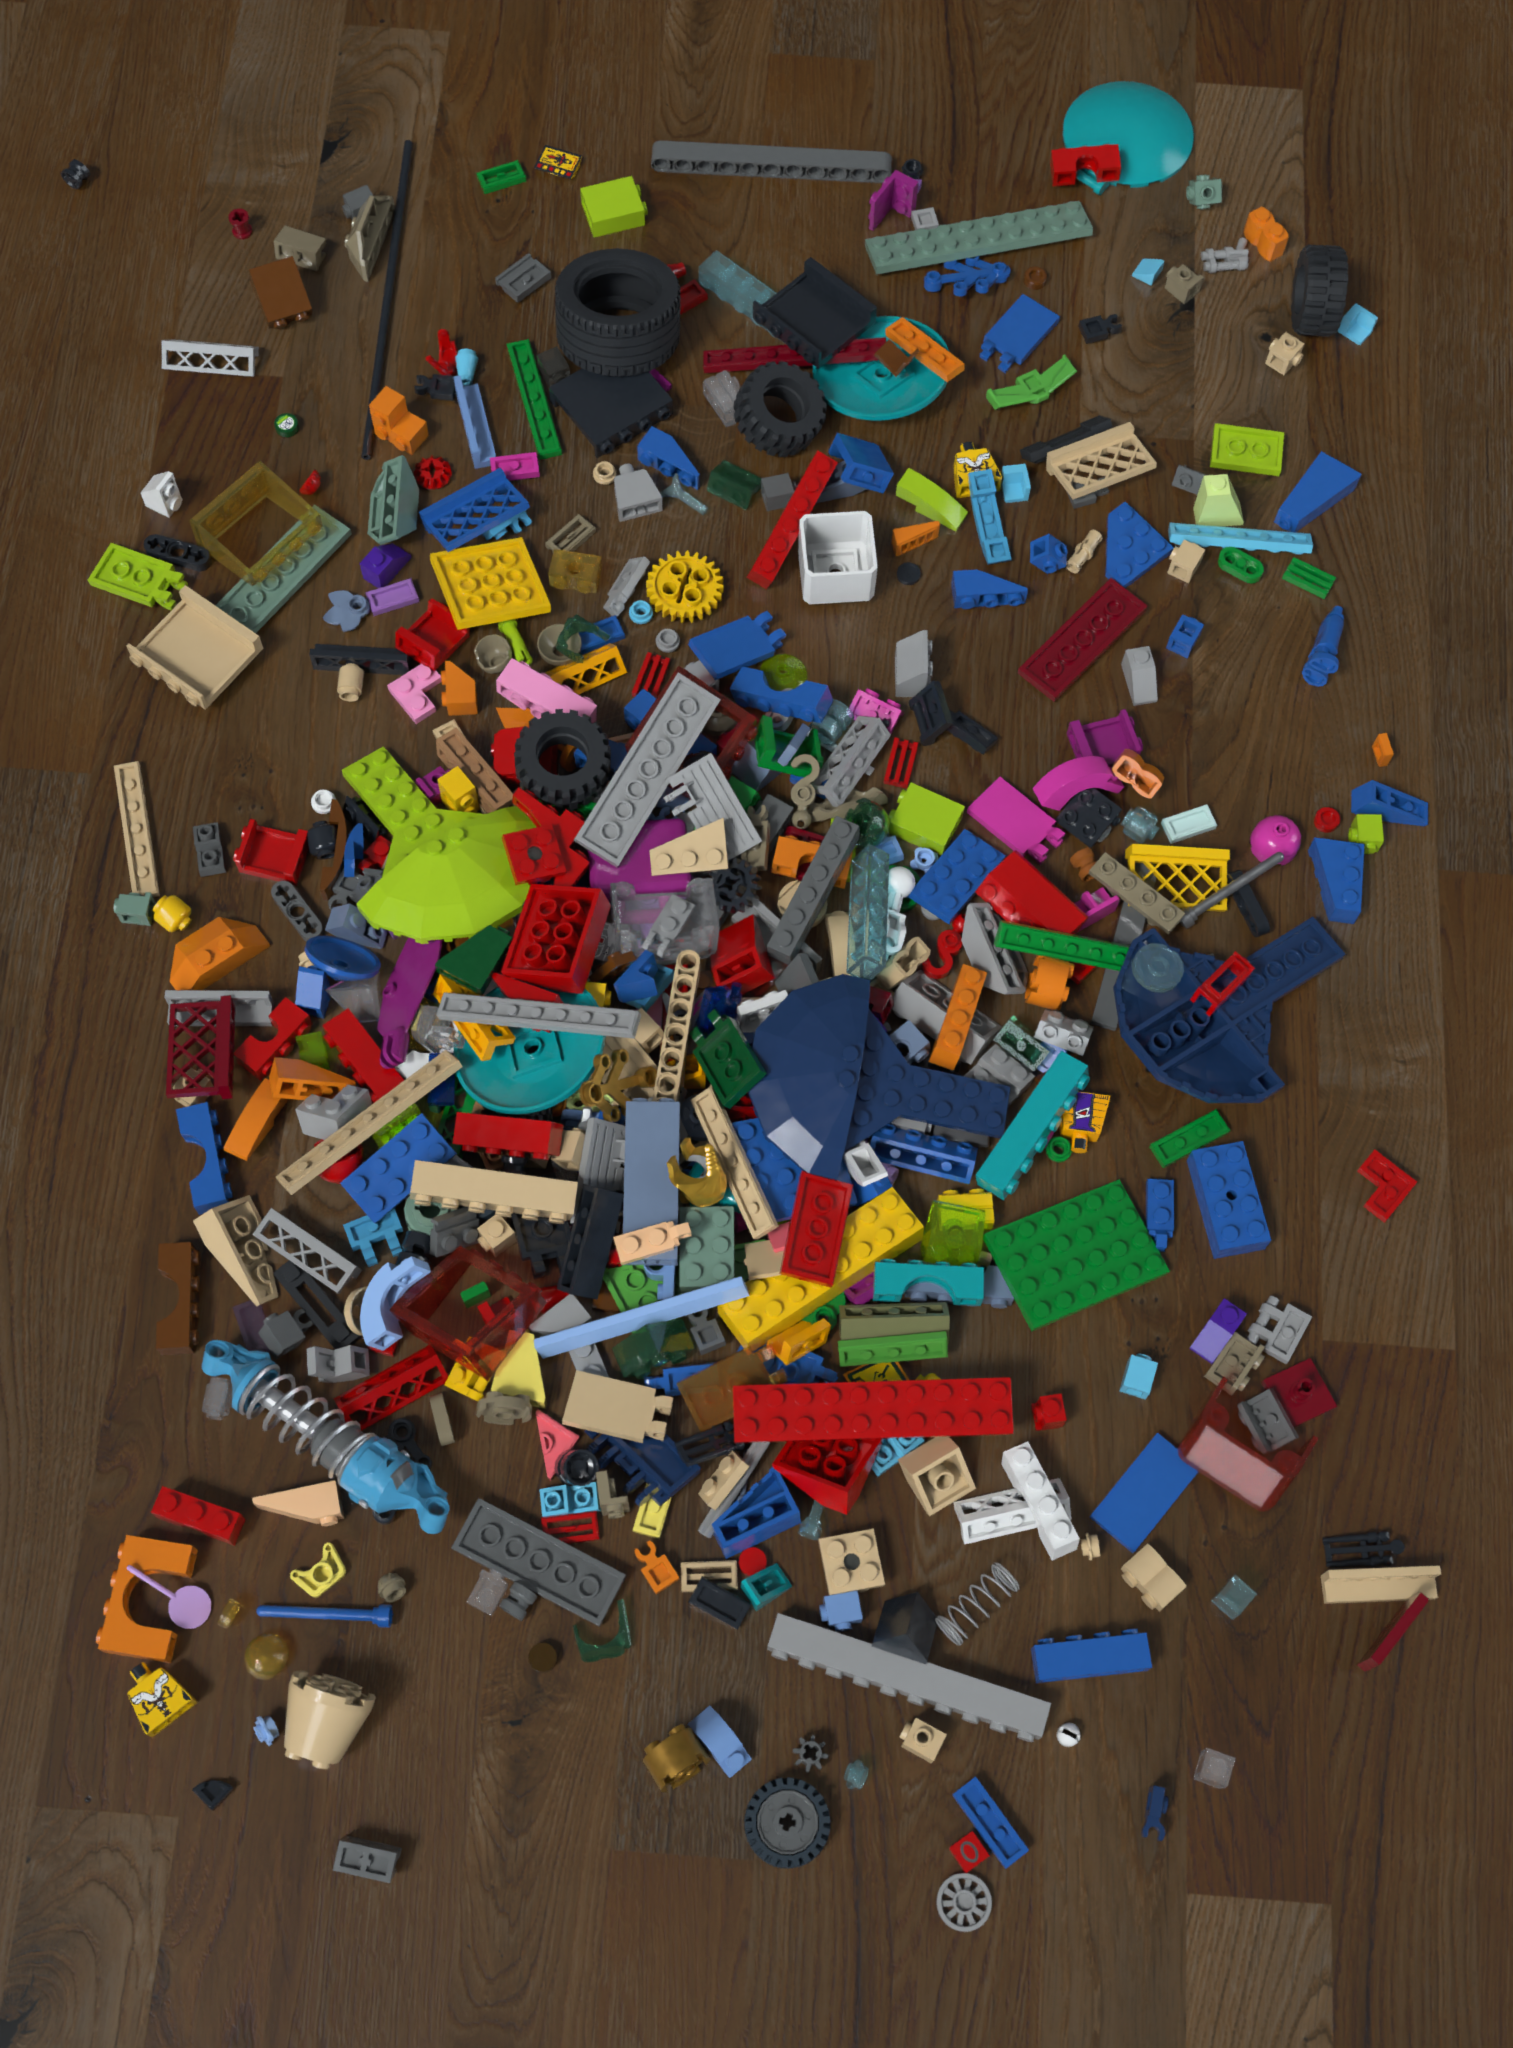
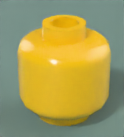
(172, 913)

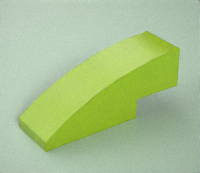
(930, 500)

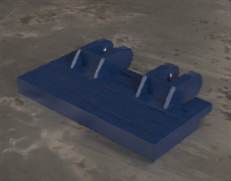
(656, 1460)

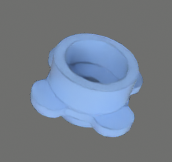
(923, 853)
(266, 1729)

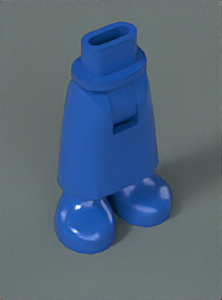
(1325, 648)

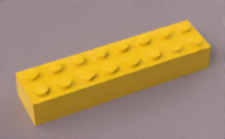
(776, 1303)

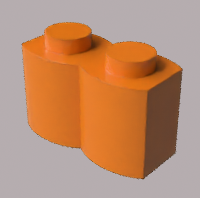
(1266, 234)
(1144, 777)

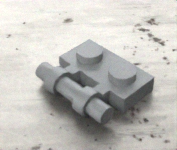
(1286, 1333)

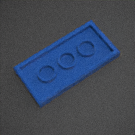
(1144, 1493)

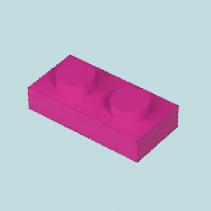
(517, 466)

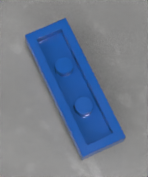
(990, 1822)

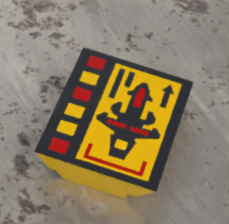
(558, 162)

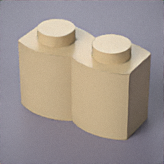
(904, 963)
(1153, 1578)

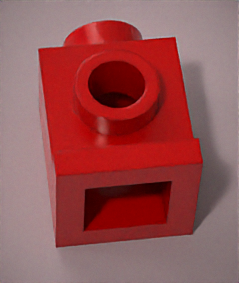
(1048, 1412)

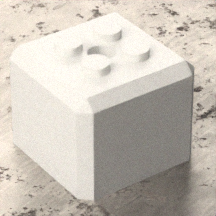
(840, 543)

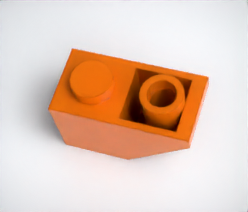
(460, 691)

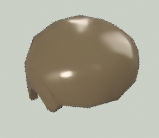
(493, 653)

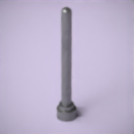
(1192, 913)

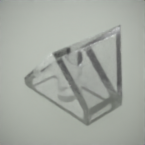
(360, 997)

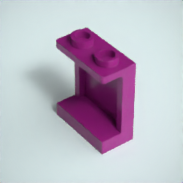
(1104, 738)

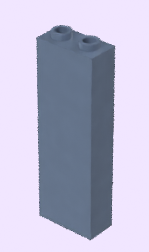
(649, 1195)

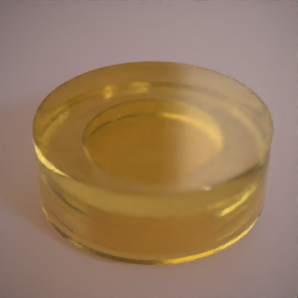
(229, 1613)

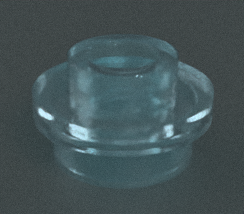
(856, 1775)

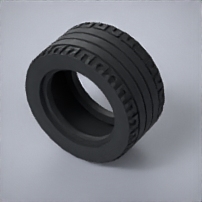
(617, 281)

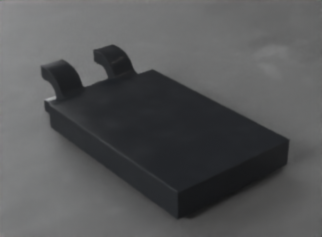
(541, 1240)

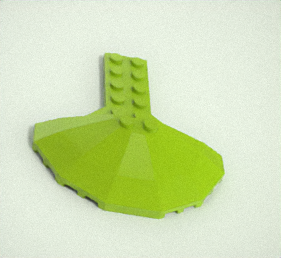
(443, 866)

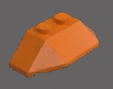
(214, 953)

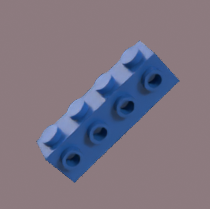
(924, 1153)
(1091, 1657)

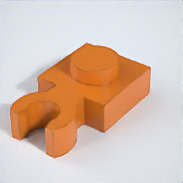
(658, 1571)

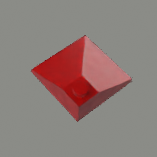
(829, 1469)

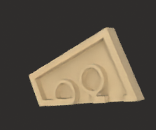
(693, 852)

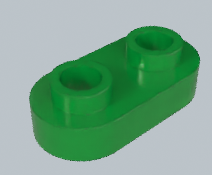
(1240, 565)

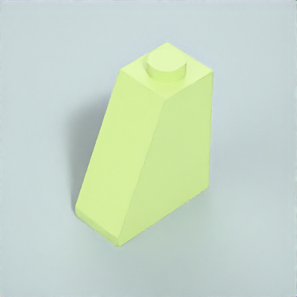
(1217, 503)

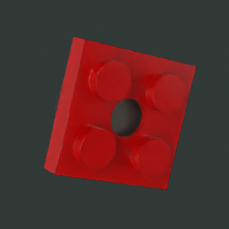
(534, 855)

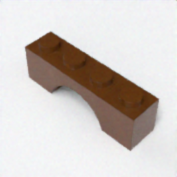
(177, 1331)

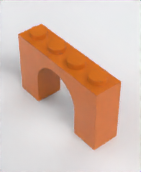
(120, 1632)

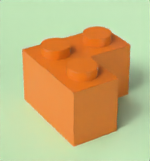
(395, 423)

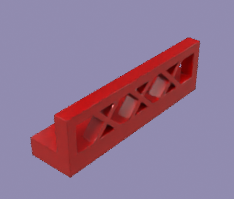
(392, 1379)

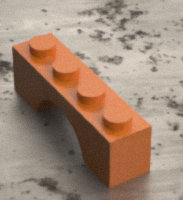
(958, 1017)

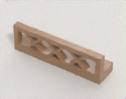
(490, 789)

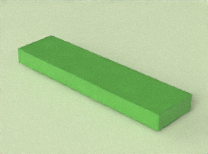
(893, 1348)

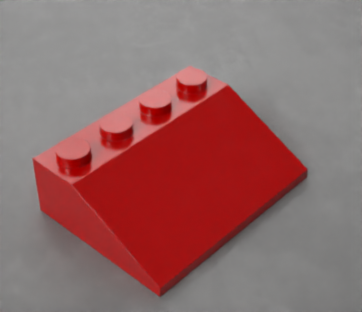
(557, 937)

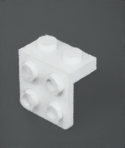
(753, 1013)

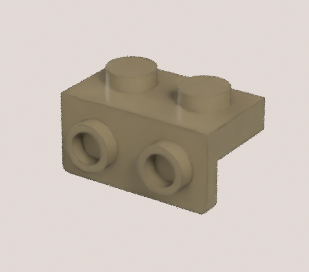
(1235, 1363)

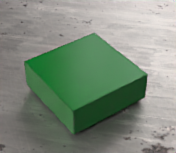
(475, 1294)

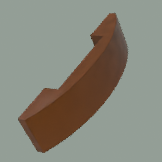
(331, 874)

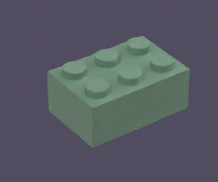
(710, 1251)

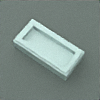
(1188, 824)

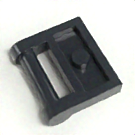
(931, 712)

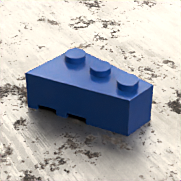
(1340, 877)

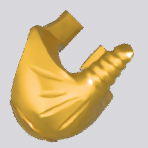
(702, 1190)

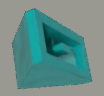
(765, 1586)

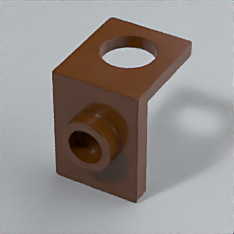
(894, 358)

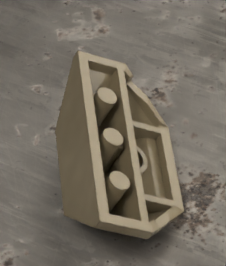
(369, 233)

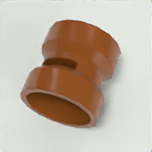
(1083, 861)

